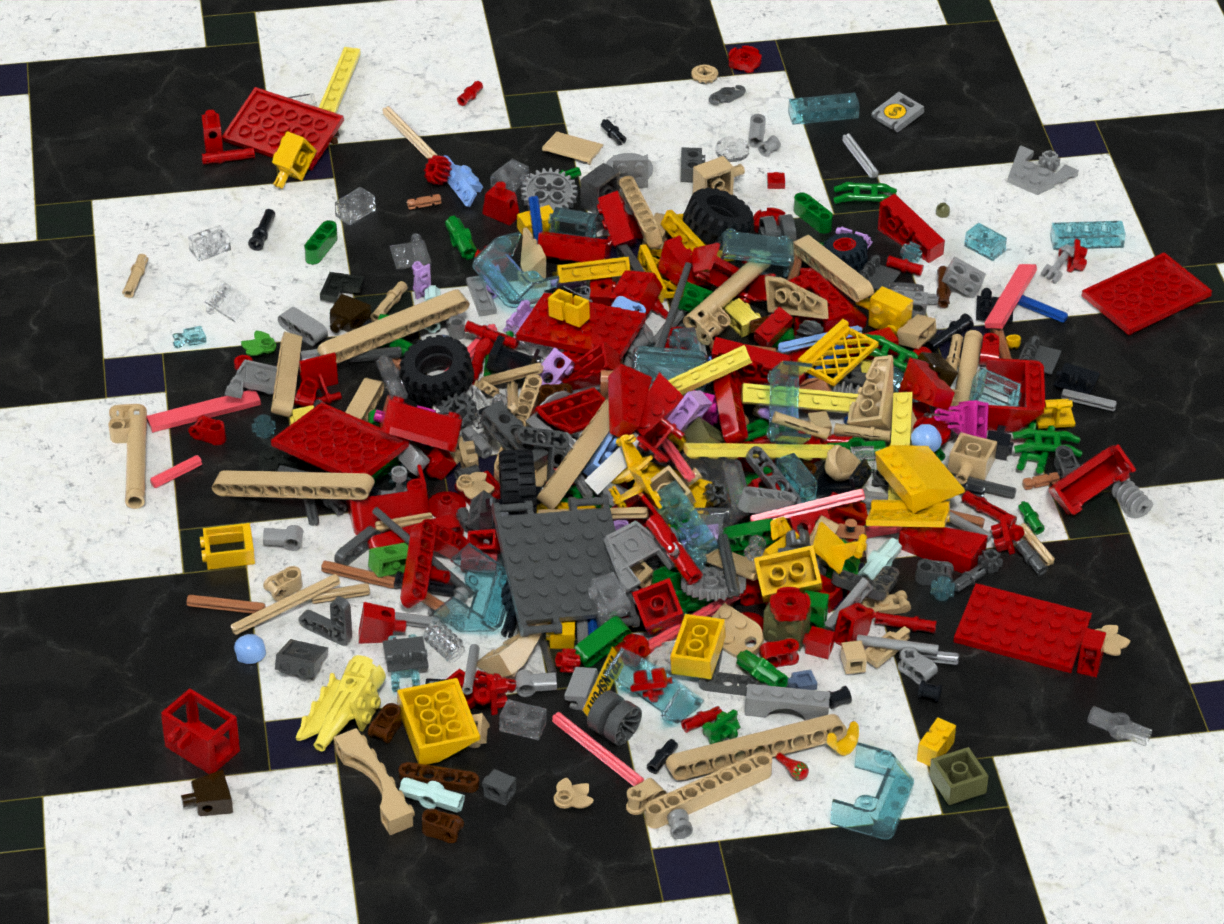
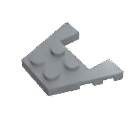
(1033, 177)
(253, 377)
(630, 547)

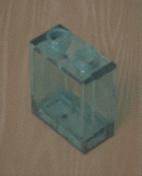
(587, 219)
(996, 383)
(798, 476)

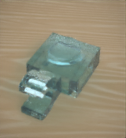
(191, 336)

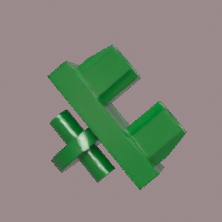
(723, 728)

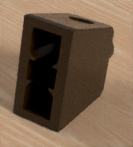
(348, 314)
(940, 366)
(209, 795)

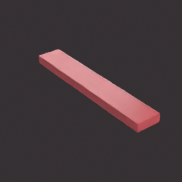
(1010, 296)
(208, 408)

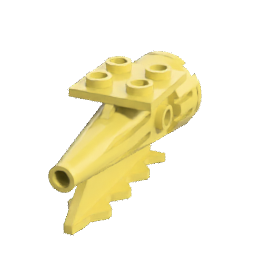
(344, 700)

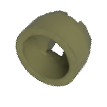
(942, 210)

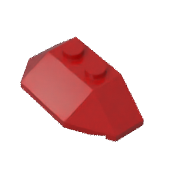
(573, 411)

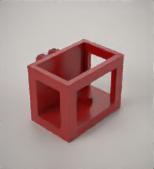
(196, 740)

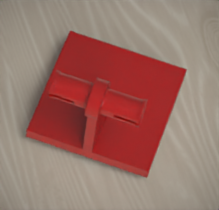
(324, 371)
(647, 445)

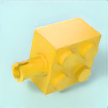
(292, 158)
(887, 309)

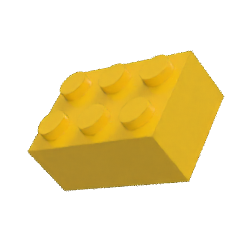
(788, 569)
(698, 646)

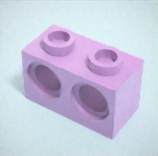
(550, 367)
(689, 408)

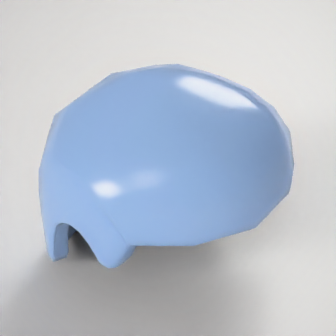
(926, 436)
(249, 649)

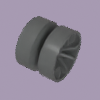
(784, 227)
(614, 717)

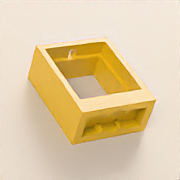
(224, 535)

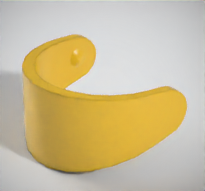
(848, 743)

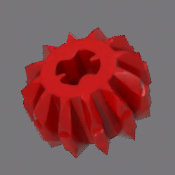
(437, 170)

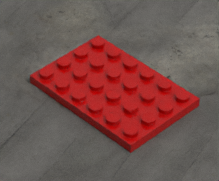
(269, 116)
(1146, 293)
(606, 323)
(339, 442)
(1022, 628)

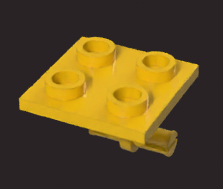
(1056, 414)
(632, 458)
(643, 485)
(834, 550)

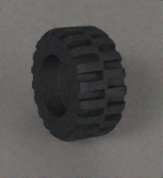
(713, 212)
(430, 354)
(517, 478)

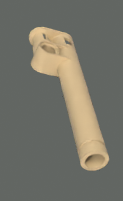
(709, 315)
(968, 366)
(131, 430)

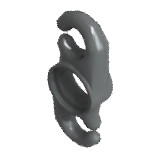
(733, 94)

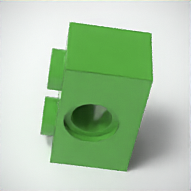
(388, 559)

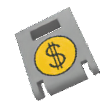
(898, 112)

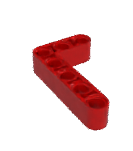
(730, 407)
(425, 539)

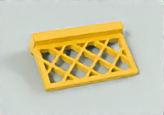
(675, 226)
(650, 264)
(592, 269)
(825, 347)
(898, 514)

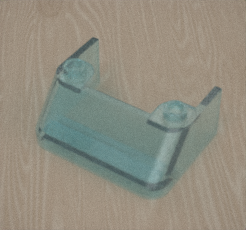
(757, 248)
(505, 276)
(667, 361)
(785, 399)
(487, 580)
(677, 700)
(879, 814)

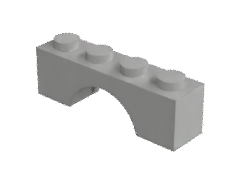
(764, 699)

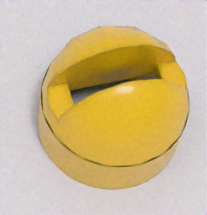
(1013, 341)

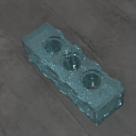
(823, 108)
(1091, 234)
(672, 495)

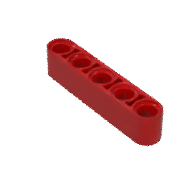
(391, 538)

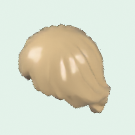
(840, 463)

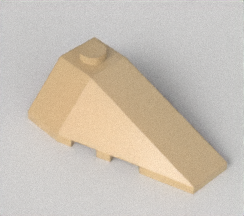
(532, 255)
(794, 299)
(875, 398)
(510, 656)

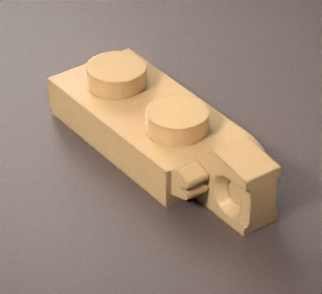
(878, 656)

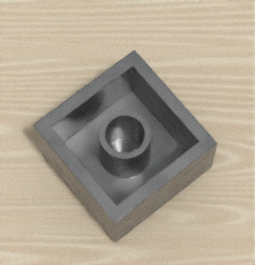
(598, 183)

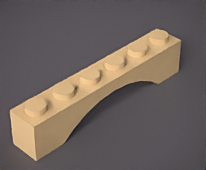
(354, 752)

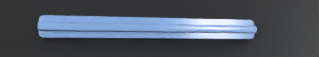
(806, 342)

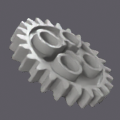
(551, 189)
(711, 585)

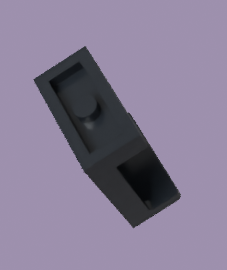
(505, 359)
(827, 485)

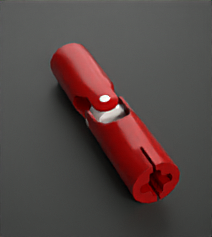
(668, 540)

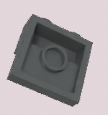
(300, 658)

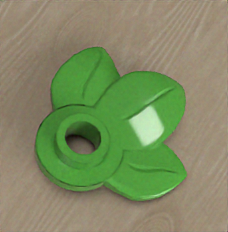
(260, 344)

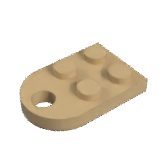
(739, 631)

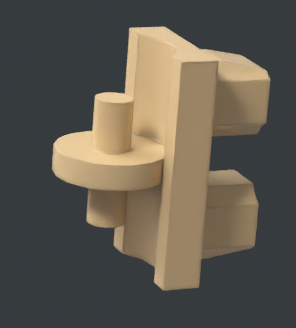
(464, 453)

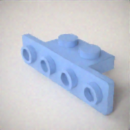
(464, 183)

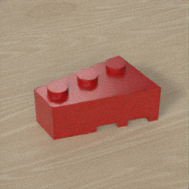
(672, 262)
(926, 385)

